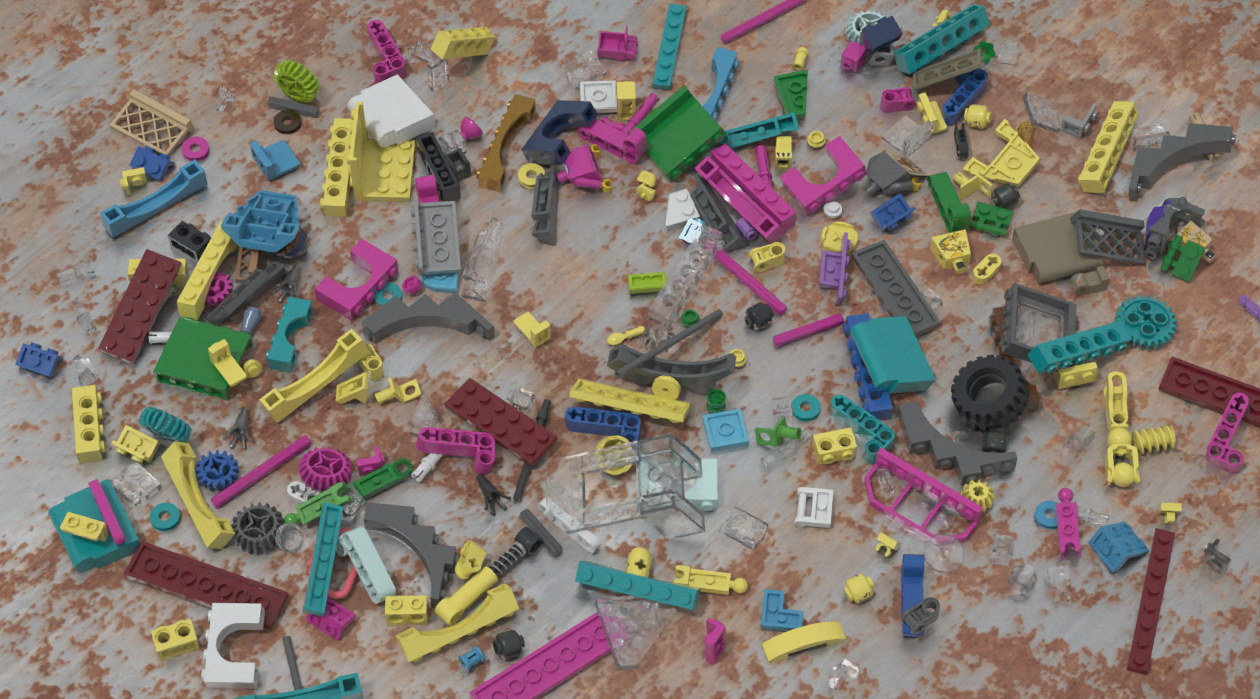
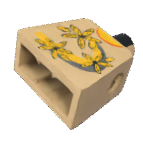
(1195, 234)

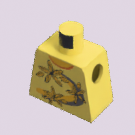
(952, 250)

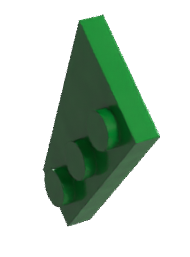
(793, 92)

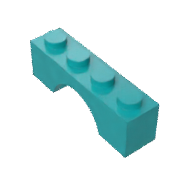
(295, 316)

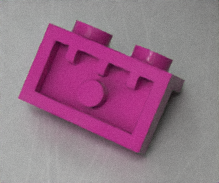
(334, 619)
(715, 640)

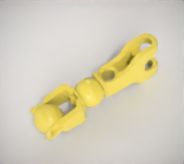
(1118, 436)

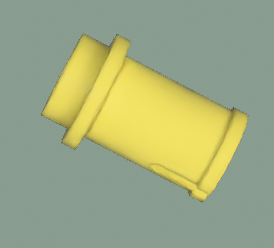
(801, 56)

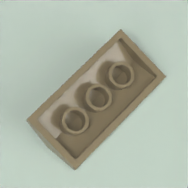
(948, 69)

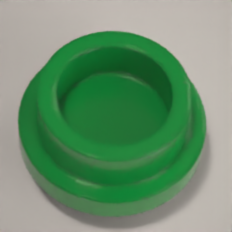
(689, 317)

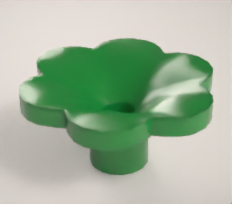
(983, 45)

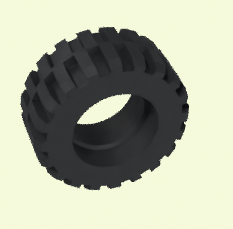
(985, 372)

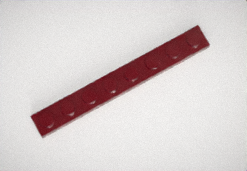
(1151, 601)

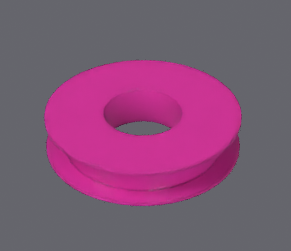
(195, 142)

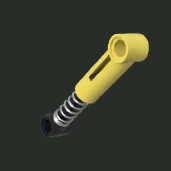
(452, 608)

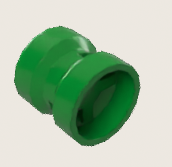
(716, 401)

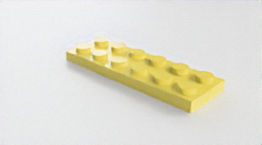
(630, 400)

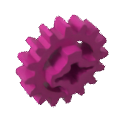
(217, 292)

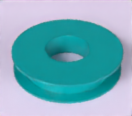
(390, 287)
(807, 399)
(163, 508)

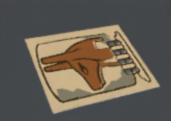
(908, 165)

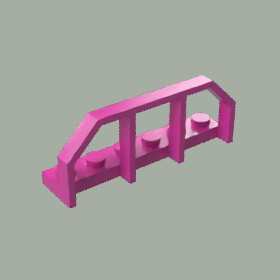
(927, 484)

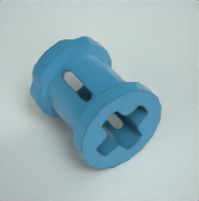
(471, 658)

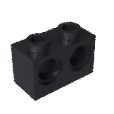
(189, 240)

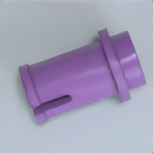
(748, 232)

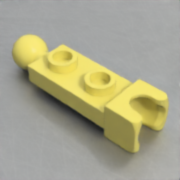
(709, 580)

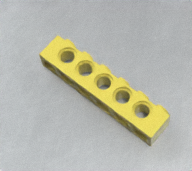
(1108, 147)
(337, 184)

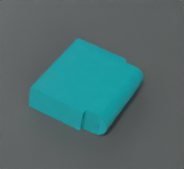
(892, 355)
(86, 552)

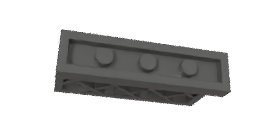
(1109, 224)

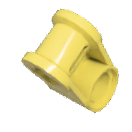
(767, 256)
(372, 364)
(470, 560)

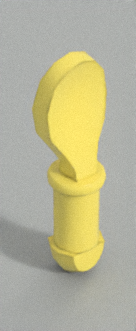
(617, 338)

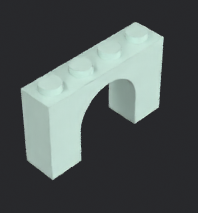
(704, 491)

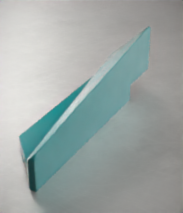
(760, 130)

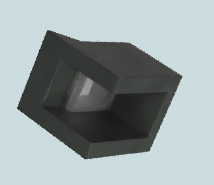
(459, 164)

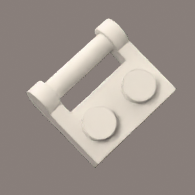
(821, 507)

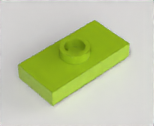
(646, 282)

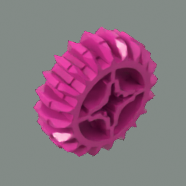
(324, 468)

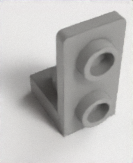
(1076, 127)

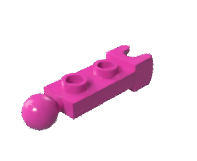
(1068, 523)

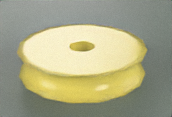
(666, 387)

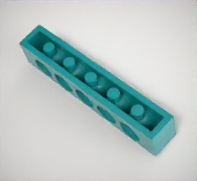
(941, 38)
(1079, 347)

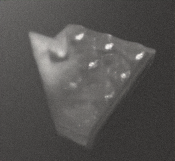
(631, 627)

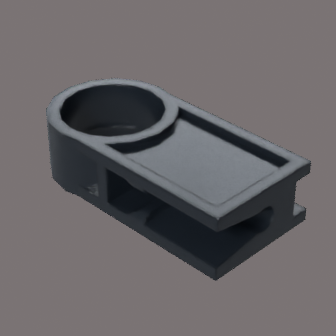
(961, 142)

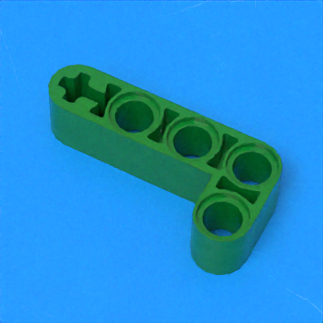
(954, 214)

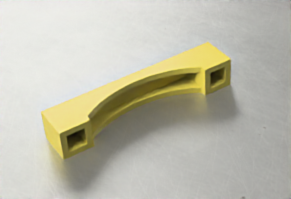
(194, 294)
(285, 400)
(180, 464)
(498, 604)

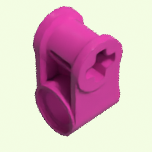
(896, 100)

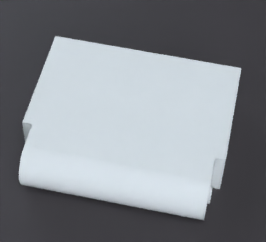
(393, 112)

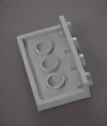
(436, 237)

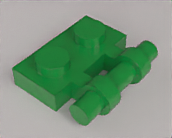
(992, 215)
(1188, 260)

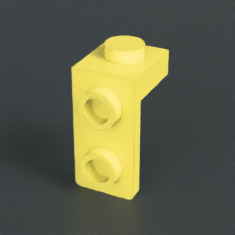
(225, 363)

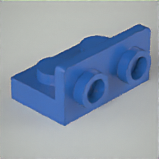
(38, 360)

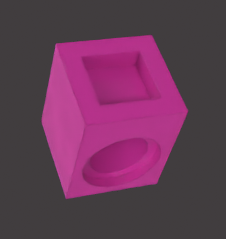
(853, 56)

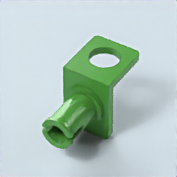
(778, 433)

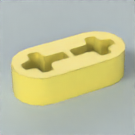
(989, 271)

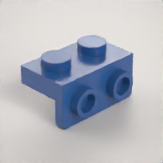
(154, 164)
(891, 212)

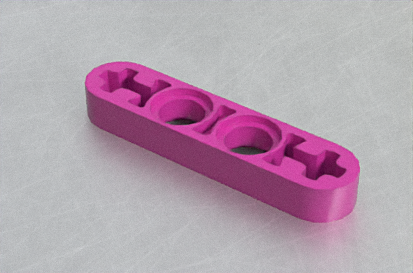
(106, 512)

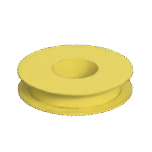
(527, 169)

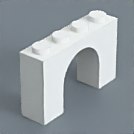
(223, 620)

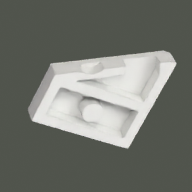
(680, 209)

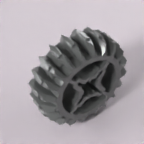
(252, 537)

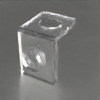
(358, 502)

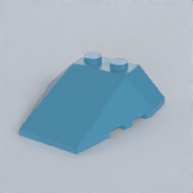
(265, 222)

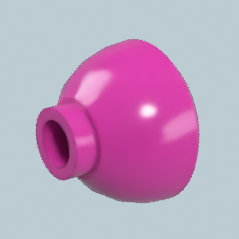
(470, 129)

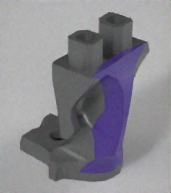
(1160, 220)

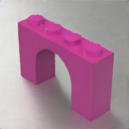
(812, 196)
(351, 301)

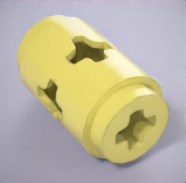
(639, 562)

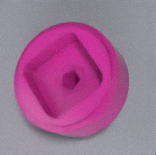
(411, 285)

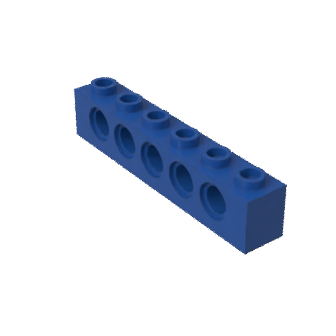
(882, 406)

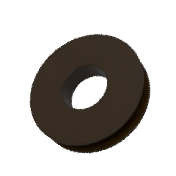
(287, 115)

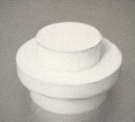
(832, 210)

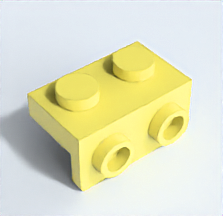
(931, 112)
(1075, 375)
(136, 443)
(84, 527)

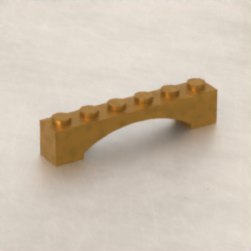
(518, 113)

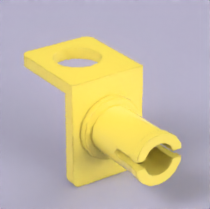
(969, 186)
(398, 392)

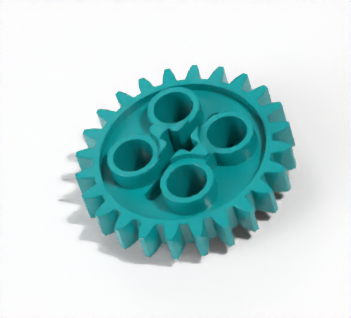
(1146, 318)

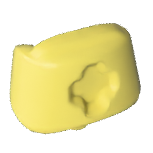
(647, 177)
(645, 192)

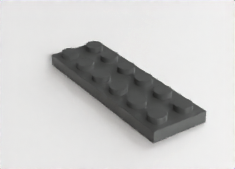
(895, 286)

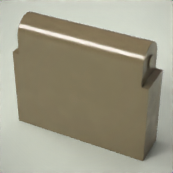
(1052, 250)

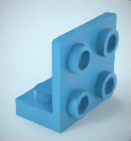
(274, 159)
(1116, 544)

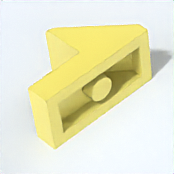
(353, 388)

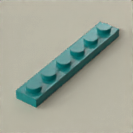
(669, 47)
(323, 559)

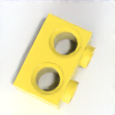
(625, 100)
(833, 441)
(406, 610)
(176, 644)

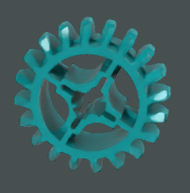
(164, 425)

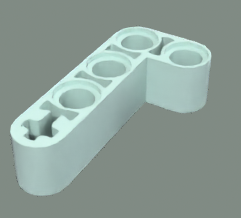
(367, 563)

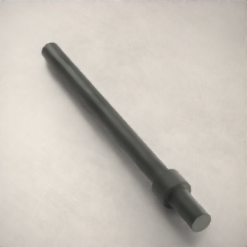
(542, 418)

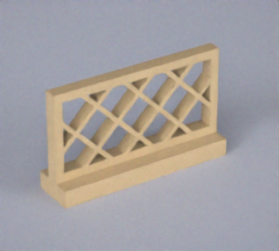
(157, 110)

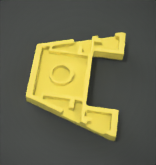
(1011, 164)

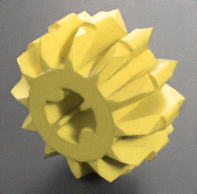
(979, 494)

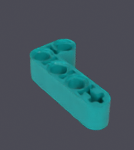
(844, 409)

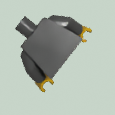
(888, 176)

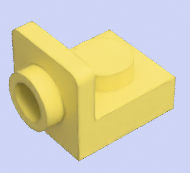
(132, 178)

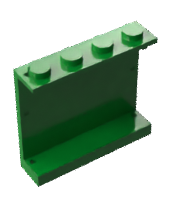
(679, 133)
(186, 357)

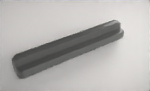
(300, 108)
(547, 539)

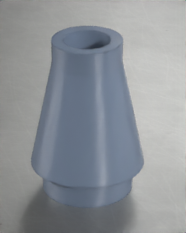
(250, 319)

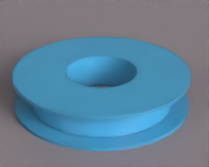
(1041, 519)

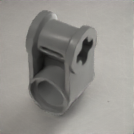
(918, 617)

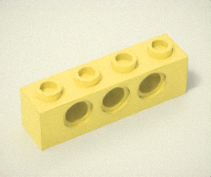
(463, 42)
(82, 398)

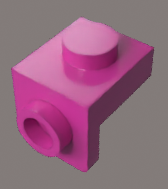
(370, 464)

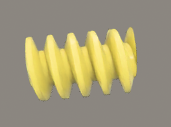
(1154, 438)

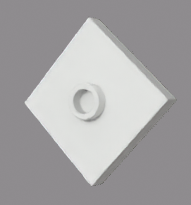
(600, 94)

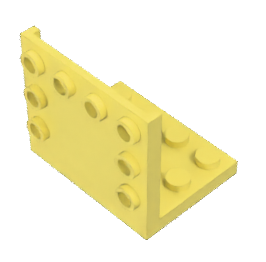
(376, 170)

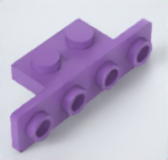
(832, 269)

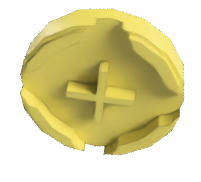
(832, 236)

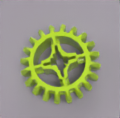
(296, 81)

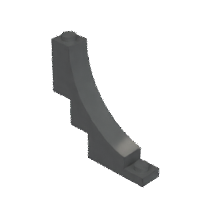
(1199, 140)
(451, 314)

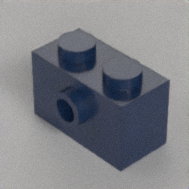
(880, 34)

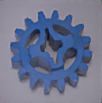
(209, 475)

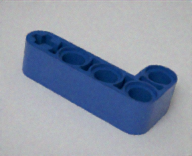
(971, 88)
(575, 415)
(911, 586)

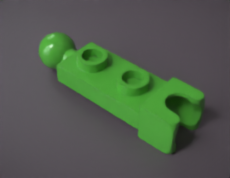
(311, 509)

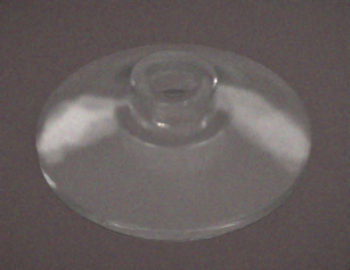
(947, 545)

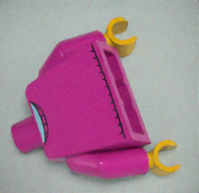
(583, 169)

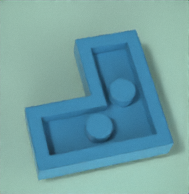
(776, 617)

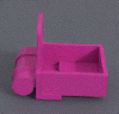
(617, 45)

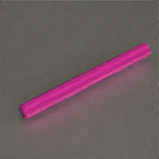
(759, 20)
(750, 282)
(261, 471)

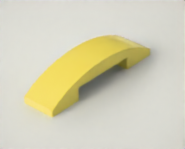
(803, 638)

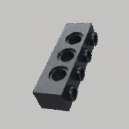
(437, 164)

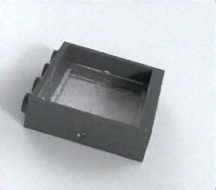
(1034, 319)

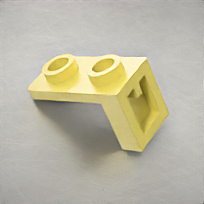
(532, 330)

